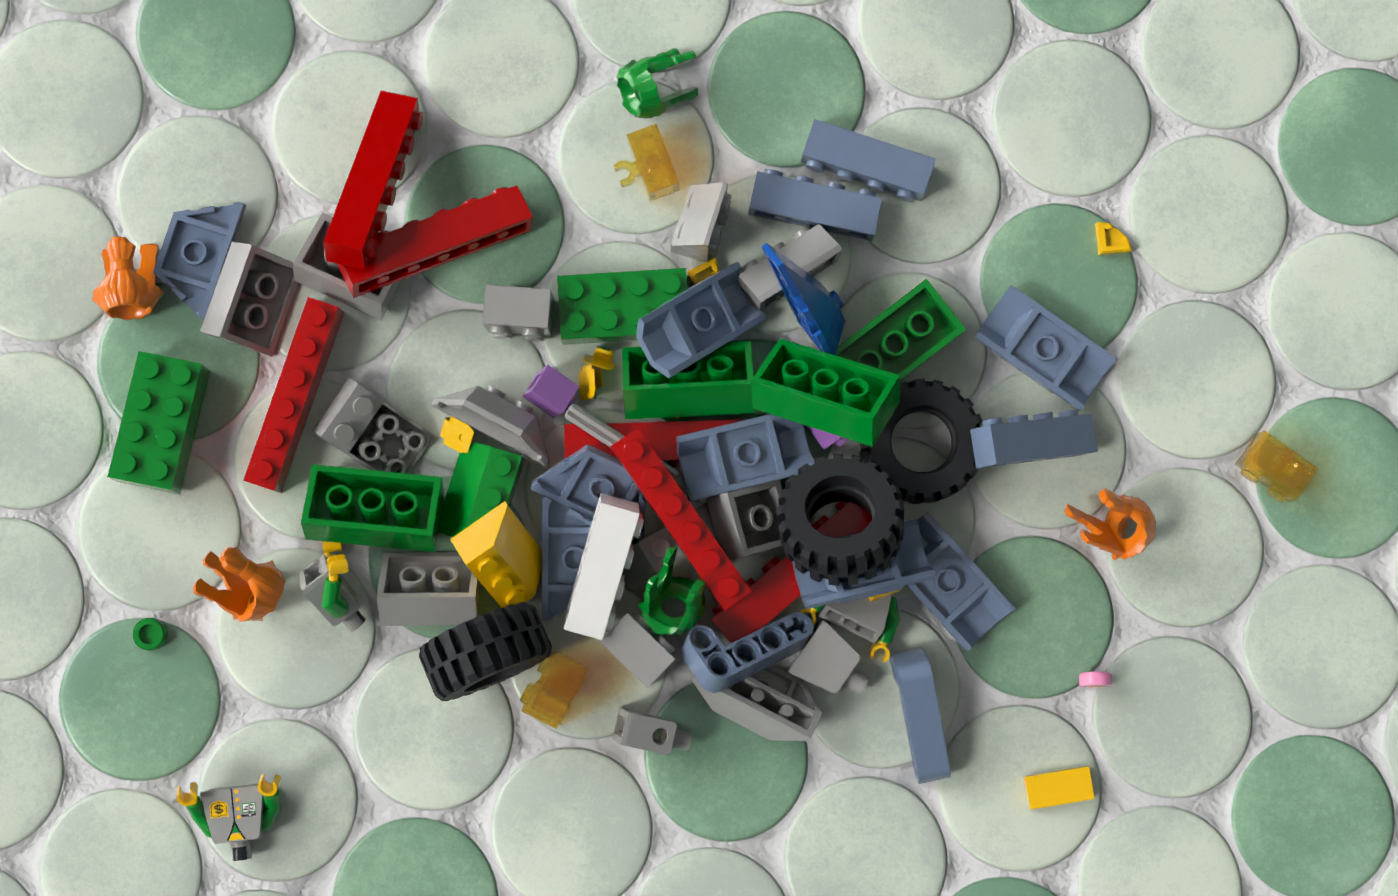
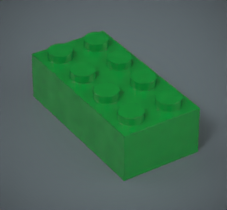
(609, 304)
(905, 333)
(708, 387)
(826, 392)
(159, 422)
(373, 508)

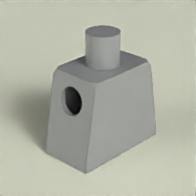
(828, 662)
(636, 731)

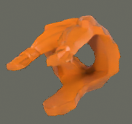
(124, 291)
(1111, 533)
(251, 587)

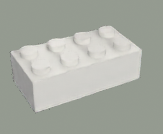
(601, 567)

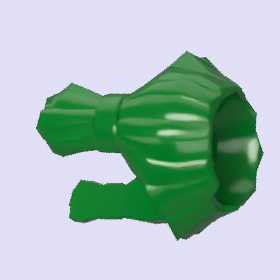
(639, 87)
(665, 587)

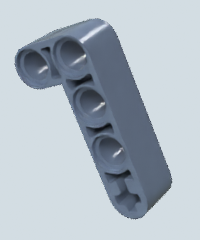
(752, 647)
(921, 715)

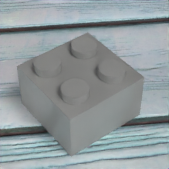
(518, 312)
(746, 519)
(639, 649)

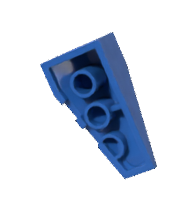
(809, 300)

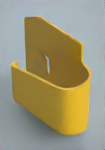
(601, 358)
(589, 376)
(455, 429)

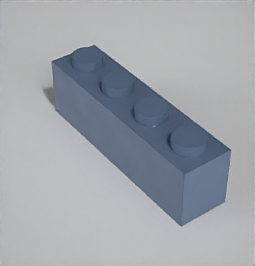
(868, 161)
(807, 203)
(1034, 439)

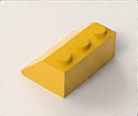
(501, 555)

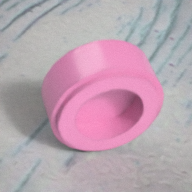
(1095, 679)

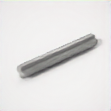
(601, 430)

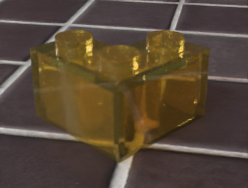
(555, 690)

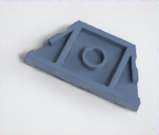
(197, 251)
(583, 477)
(562, 549)

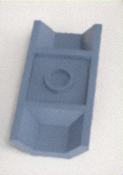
(697, 322)
(1044, 347)
(741, 455)
(905, 569)
(960, 592)

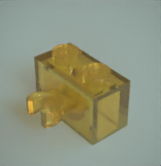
(649, 163)
(1275, 467)

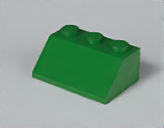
(479, 485)

